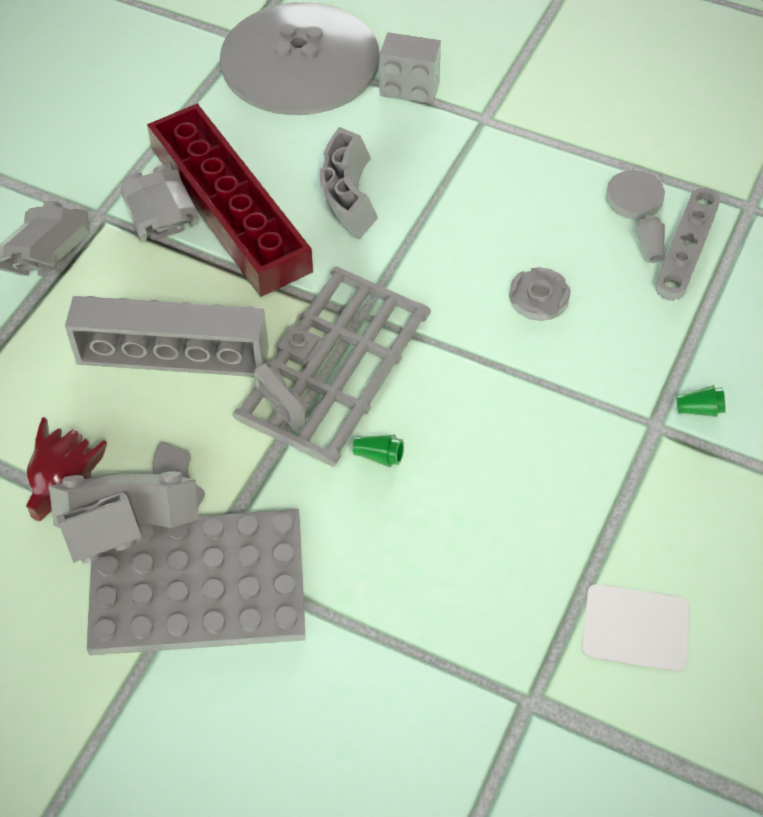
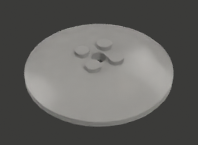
(326, 73)

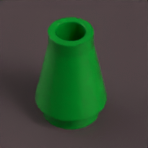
(704, 401)
(381, 449)

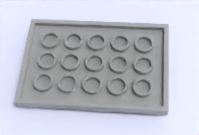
(200, 586)

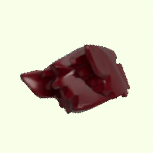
(55, 459)

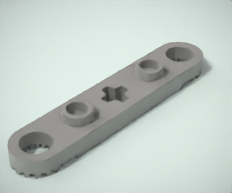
(683, 258)

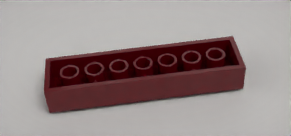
(231, 200)

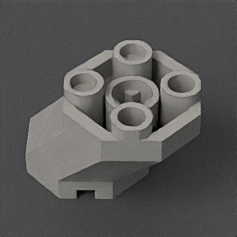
(158, 203)
(43, 239)

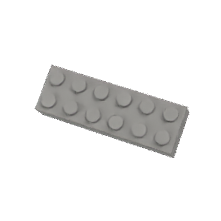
(167, 335)

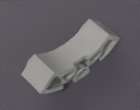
(340, 179)
(154, 498)

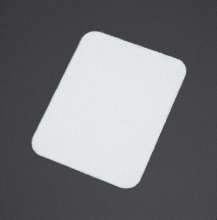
(636, 627)

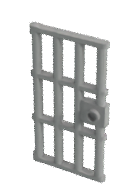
(312, 351)

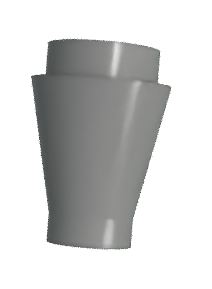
(651, 237)

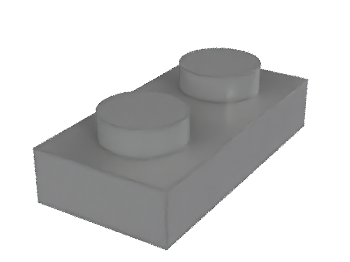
(274, 390)

